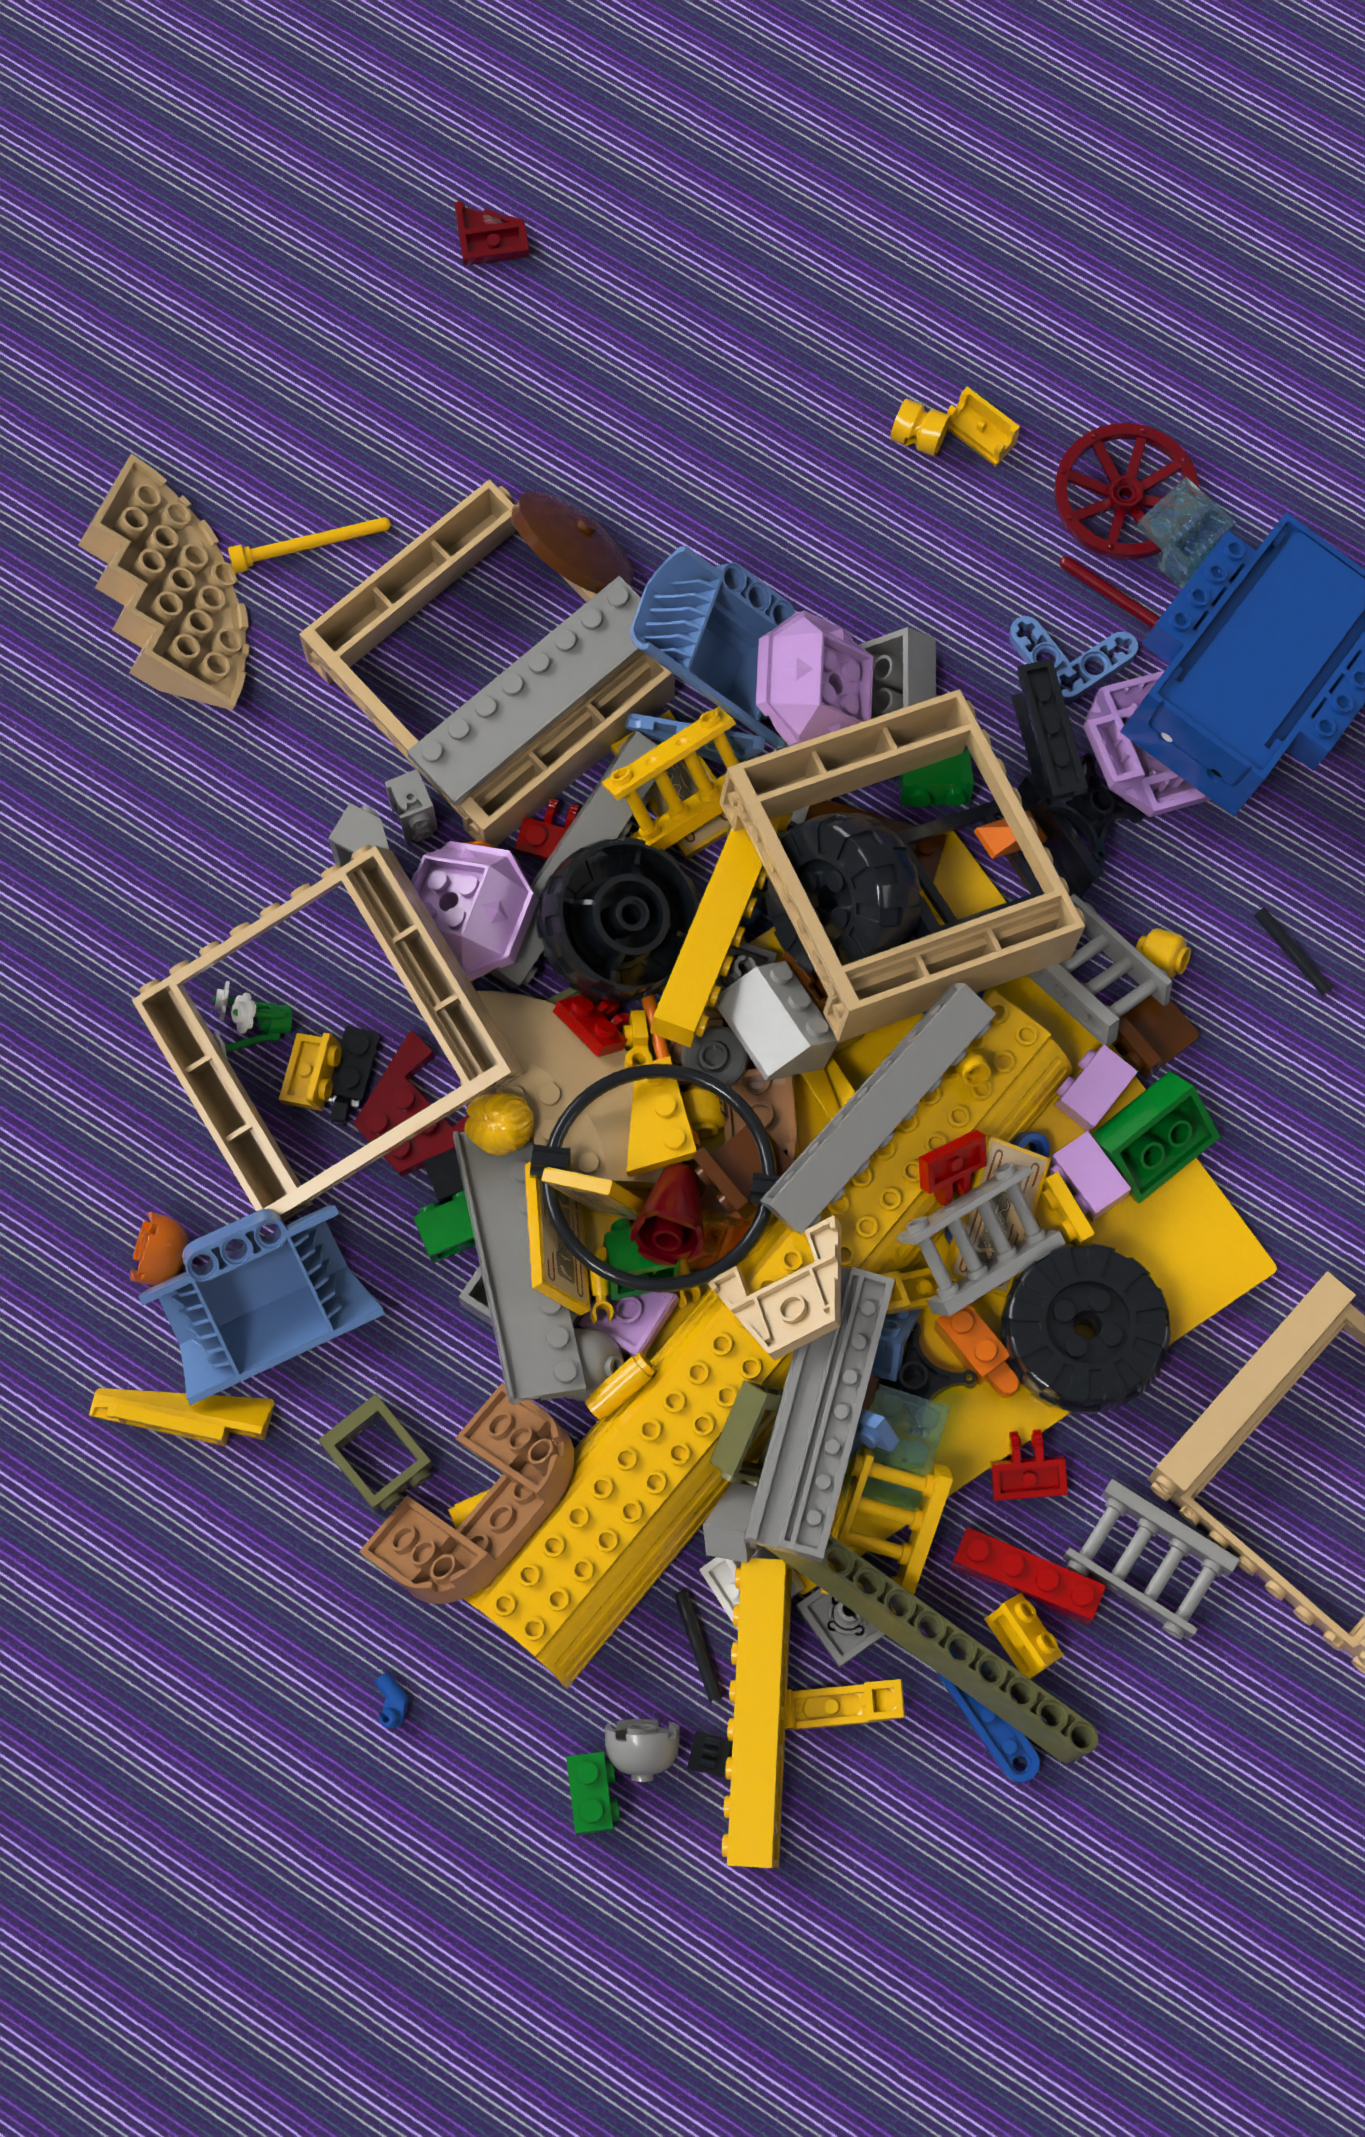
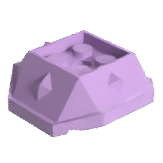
(812, 678)
(1125, 765)
(477, 903)

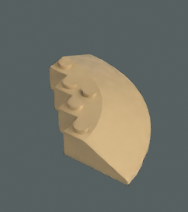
(170, 589)
(555, 1073)

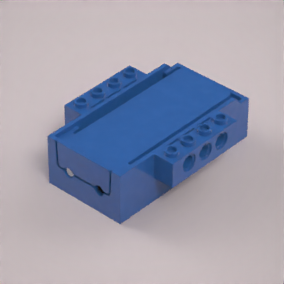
(1258, 663)

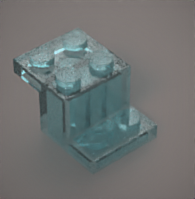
(1186, 529)
(919, 1429)

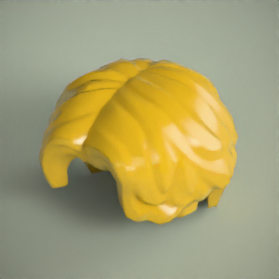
(499, 1123)

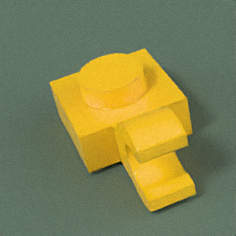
(637, 1038)

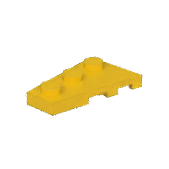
(658, 1125)

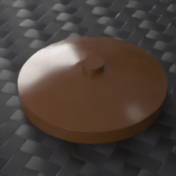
(570, 541)

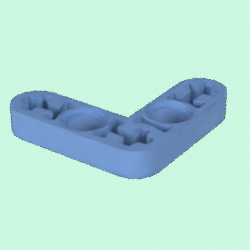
(1066, 670)

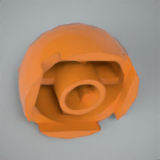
(159, 1250)

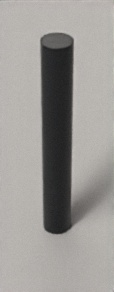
(1293, 952)
(698, 1646)

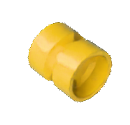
(920, 427)

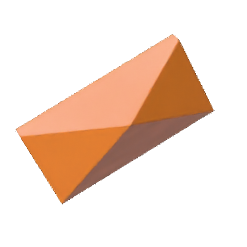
(999, 839)

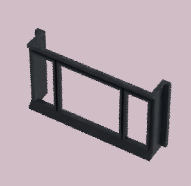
(1068, 851)

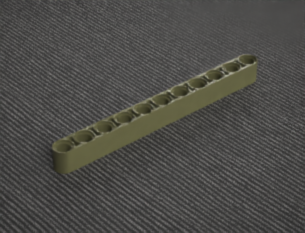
(935, 1651)

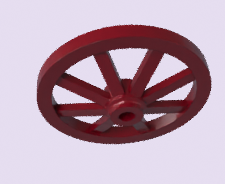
(1123, 485)

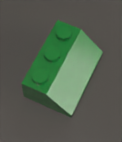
(1157, 1135)

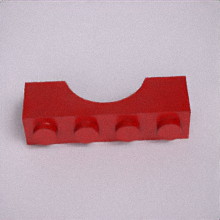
(1029, 1574)

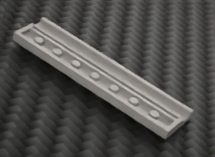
(530, 694)
(529, 1328)
(819, 1424)

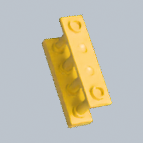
(697, 809)
(921, 1521)

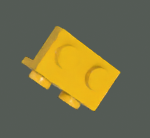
(310, 1071)
(1024, 1636)

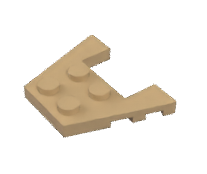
(796, 1306)

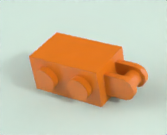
(978, 1349)

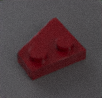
(489, 236)

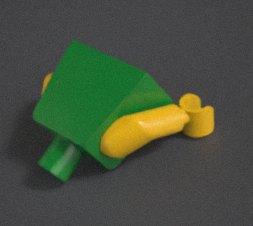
(623, 1255)

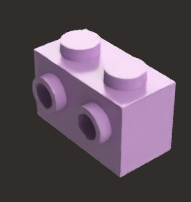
(1095, 1087)
(1090, 1176)

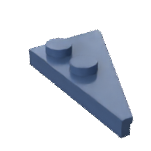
(661, 729)

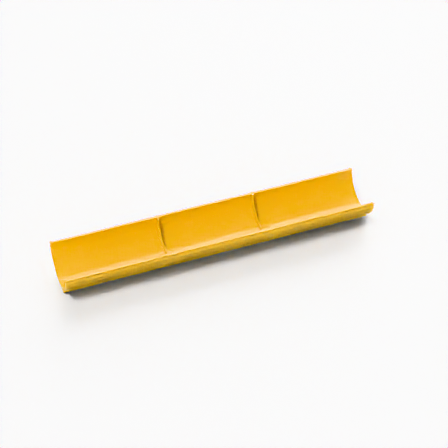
(646, 1469)

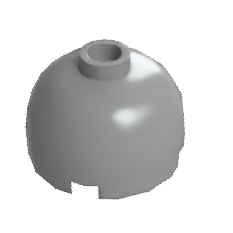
(598, 1357)
(642, 1747)

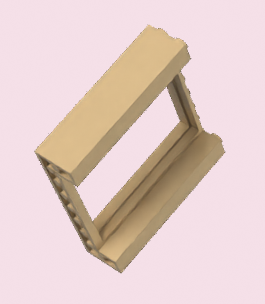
(413, 581)
(918, 972)
(428, 974)
(1238, 1413)

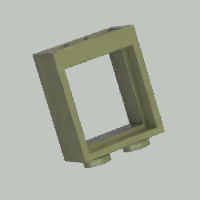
(353, 1426)
(740, 1430)

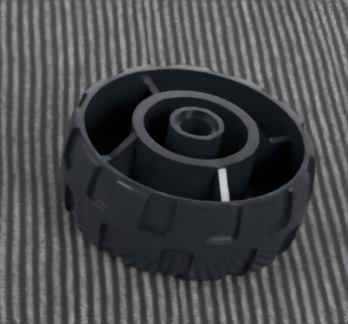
(856, 884)
(585, 923)
(1095, 1290)

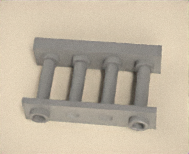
(1079, 998)
(1009, 1258)
(1182, 1543)

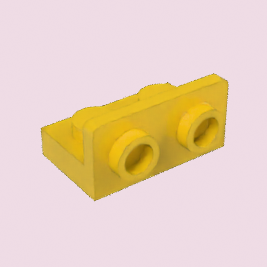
(1060, 1212)

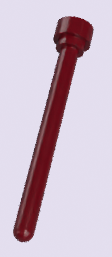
(1108, 591)

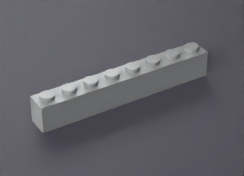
(597, 820)
(878, 1107)

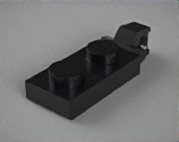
(353, 1073)

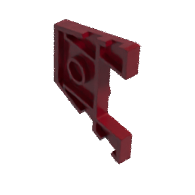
(398, 1100)

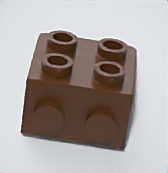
(1153, 1035)
(733, 1168)

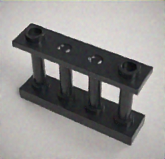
(1048, 731)

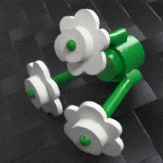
(270, 1016)

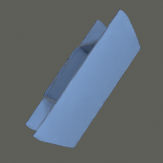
(707, 630)
(261, 1300)

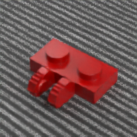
(540, 838)
(592, 1023)
(950, 1166)
(1028, 1476)

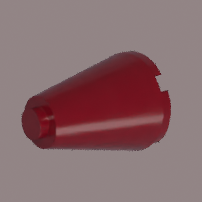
(671, 1218)

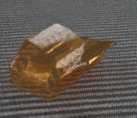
(720, 1235)

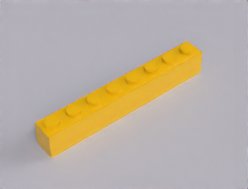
(711, 937)
(759, 1713)

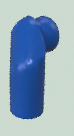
(395, 1701)

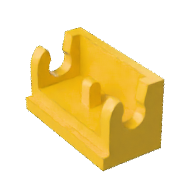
(982, 427)

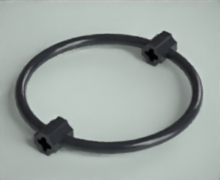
(556, 1157)

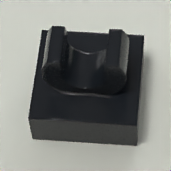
(709, 1754)

